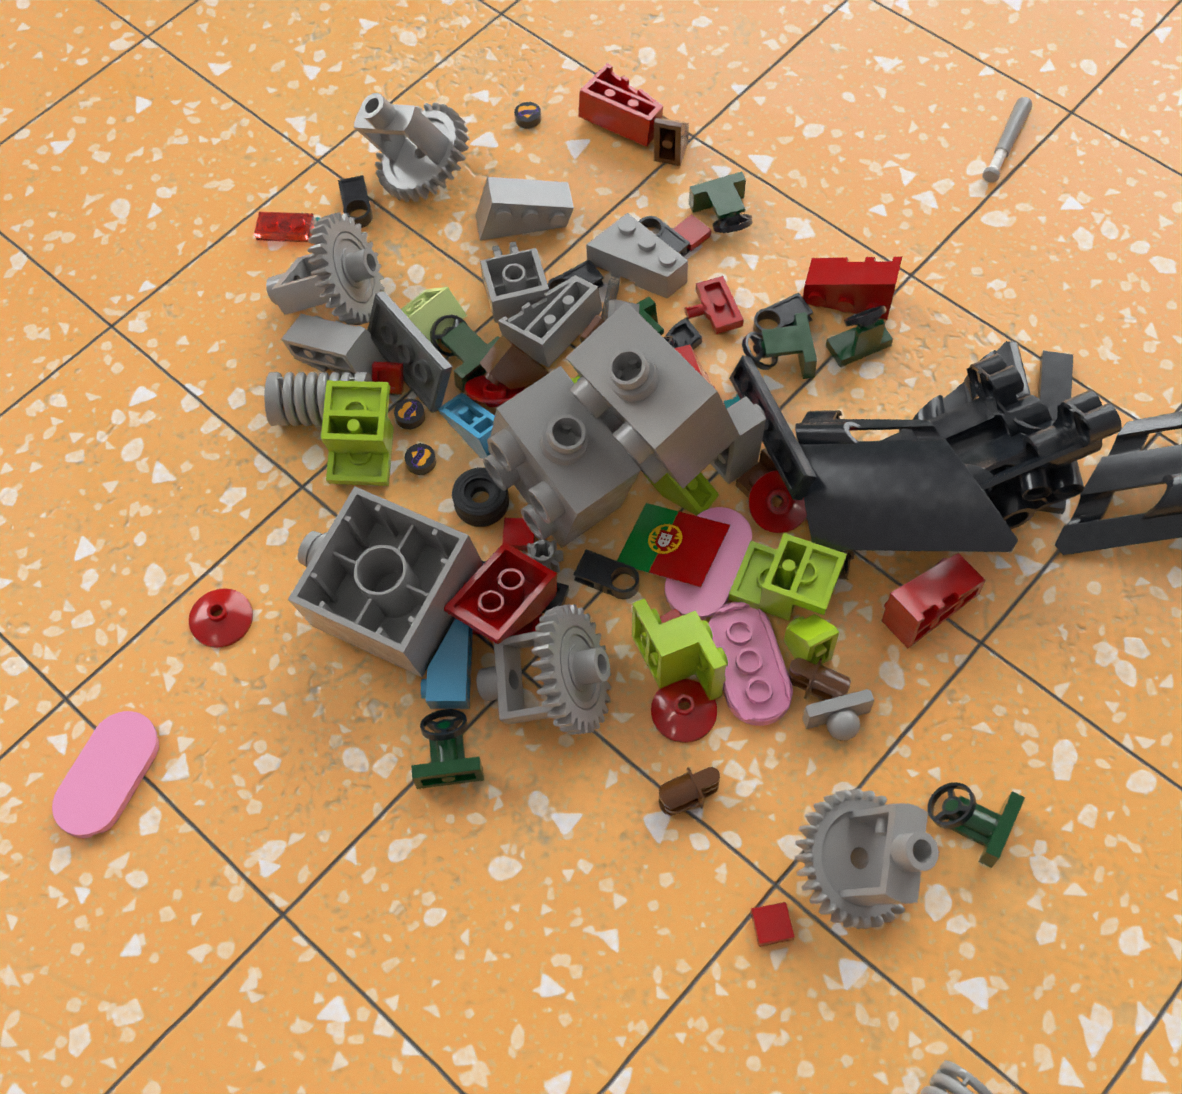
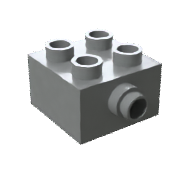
(650, 398)
(558, 460)
(384, 579)

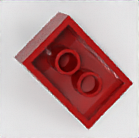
(504, 594)

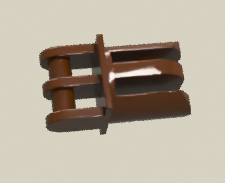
(818, 679)
(688, 790)

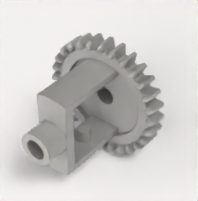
(415, 145)
(337, 272)
(571, 669)
(864, 857)

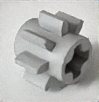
(546, 554)

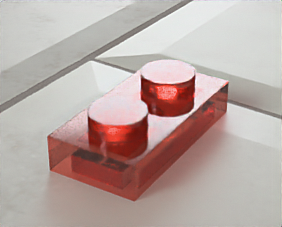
(284, 226)

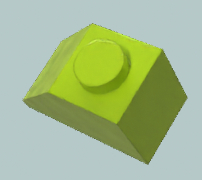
(694, 497)
(811, 638)

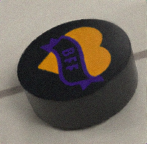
(527, 115)
(409, 413)
(420, 459)

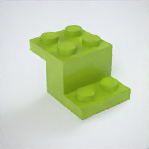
(357, 432)
(787, 576)
(679, 649)

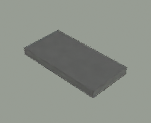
(404, 343)

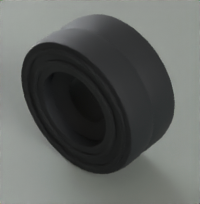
(479, 513)

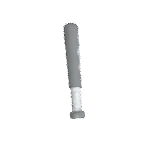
(1011, 131)

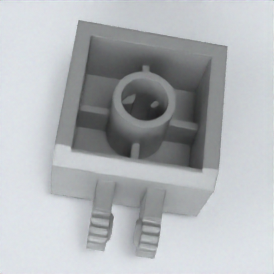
(513, 280)

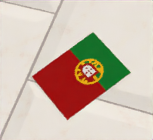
(673, 544)

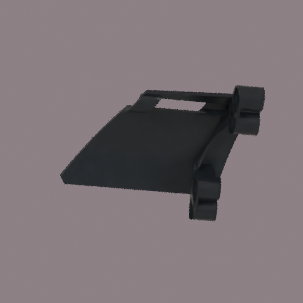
(893, 491)

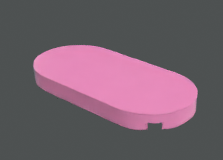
(722, 573)
(756, 674)
(105, 774)

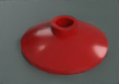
(486, 392)
(775, 519)
(228, 626)
(680, 724)

